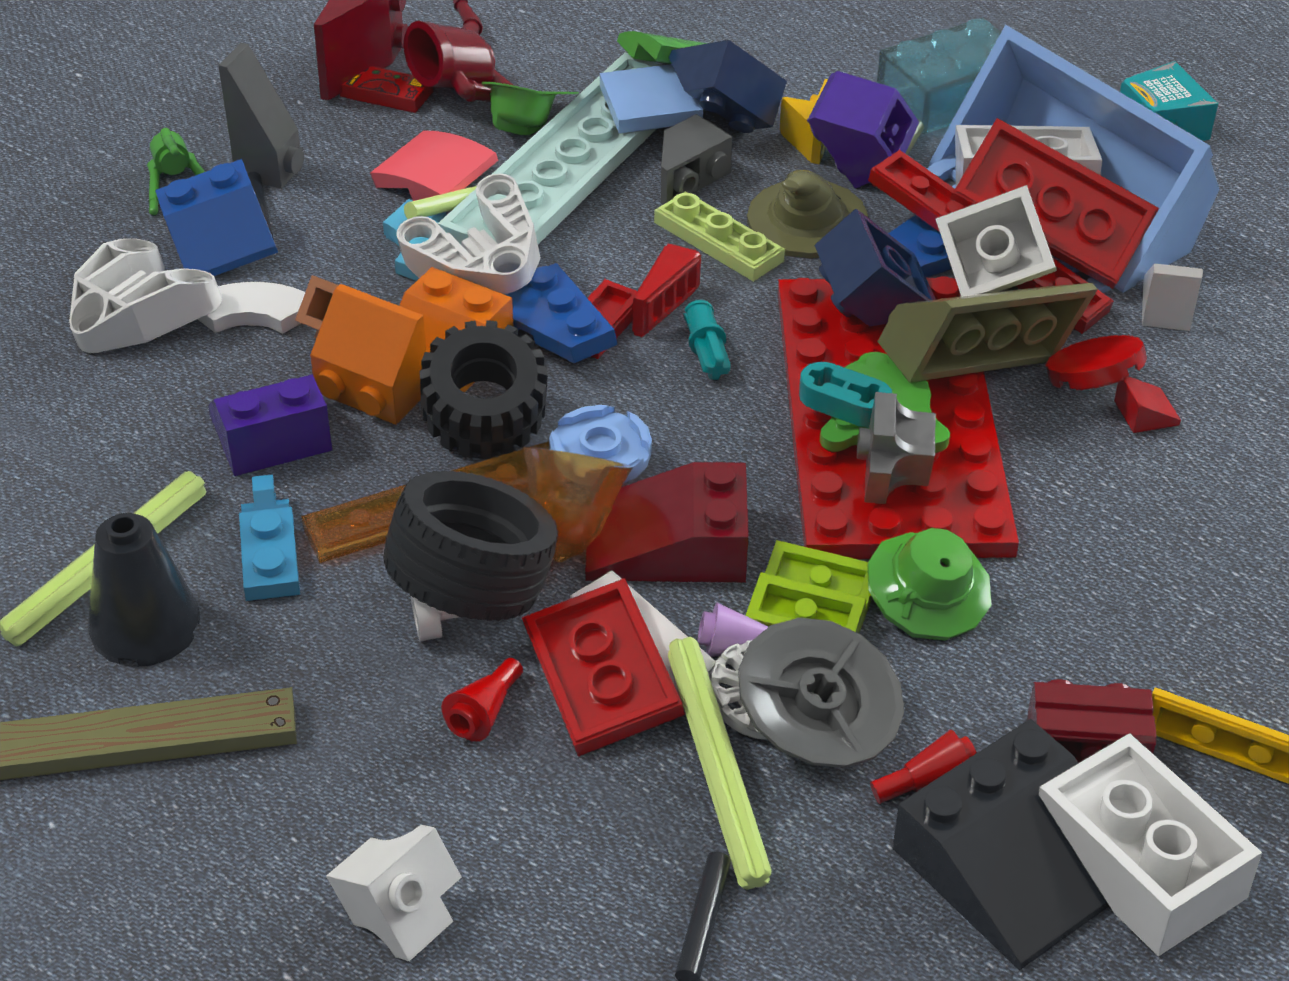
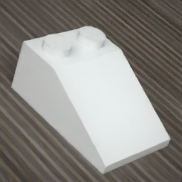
(1151, 843)

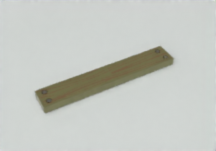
(147, 733)

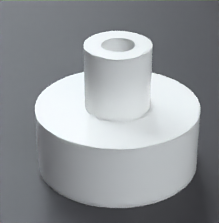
(428, 620)

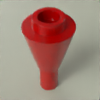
(474, 708)
(925, 767)

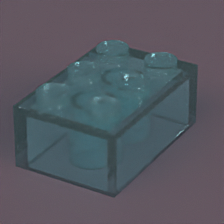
(937, 69)

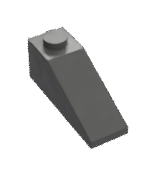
(258, 120)

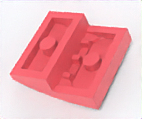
(434, 165)

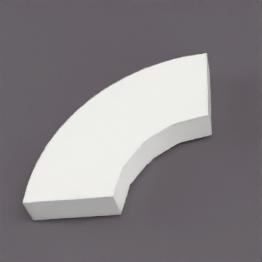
(255, 305)

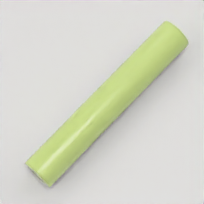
(436, 204)

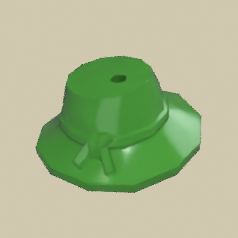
(922, 593)

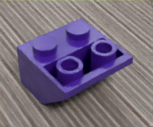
(861, 124)

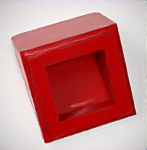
(1144, 406)

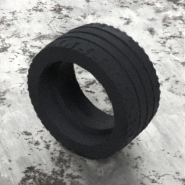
(469, 545)

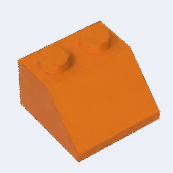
(453, 301)
(369, 354)

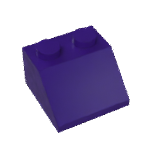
(272, 424)

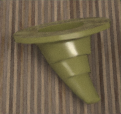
(801, 211)

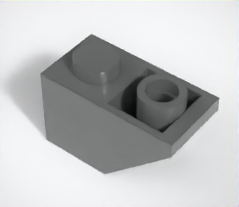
(693, 157)

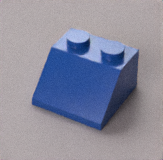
(216, 219)

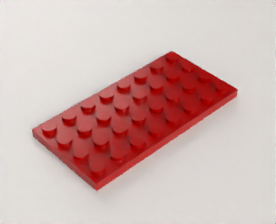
(966, 479)

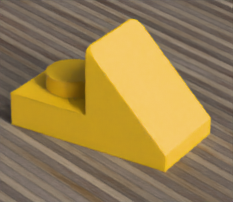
(797, 129)

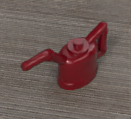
(452, 55)

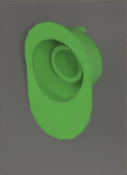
(520, 108)

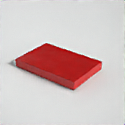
(602, 667)

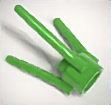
(169, 157)

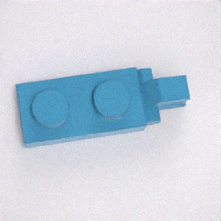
(268, 544)

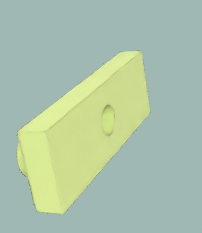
(719, 235)

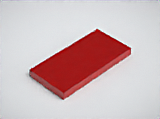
(1080, 212)

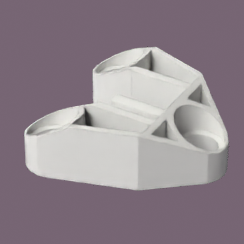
(497, 264)
(129, 299)

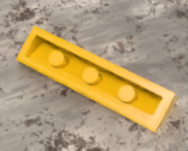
(1221, 735)

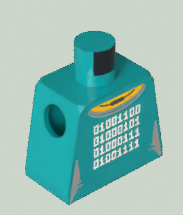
(1174, 96)

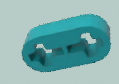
(840, 392)

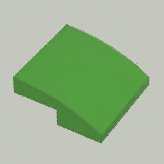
(651, 46)

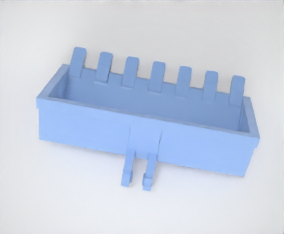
(1137, 147)

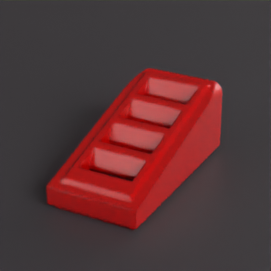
(666, 287)

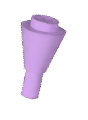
(726, 628)

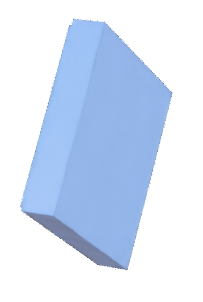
(647, 98)

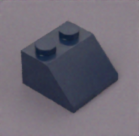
(730, 83)
(869, 270)

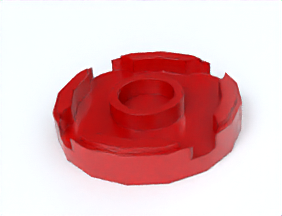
(1096, 362)

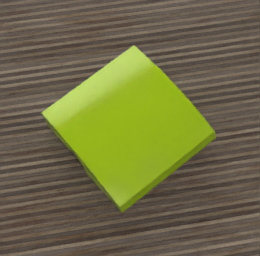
(811, 586)

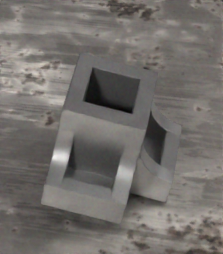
(895, 447)

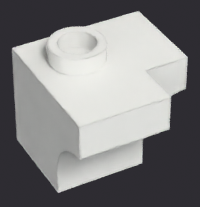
(398, 888)

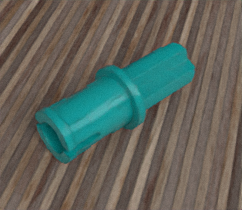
(707, 339)

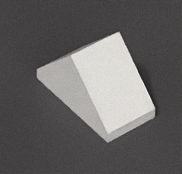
(1170, 296)

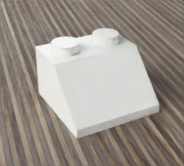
(996, 243)

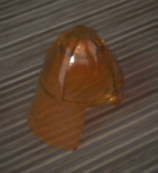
(575, 492)

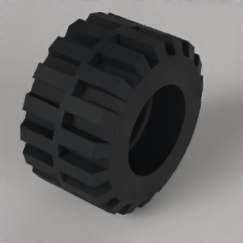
(476, 356)

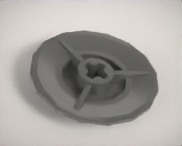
(836, 666)

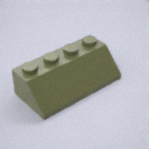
(983, 330)

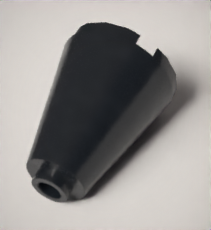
(138, 595)

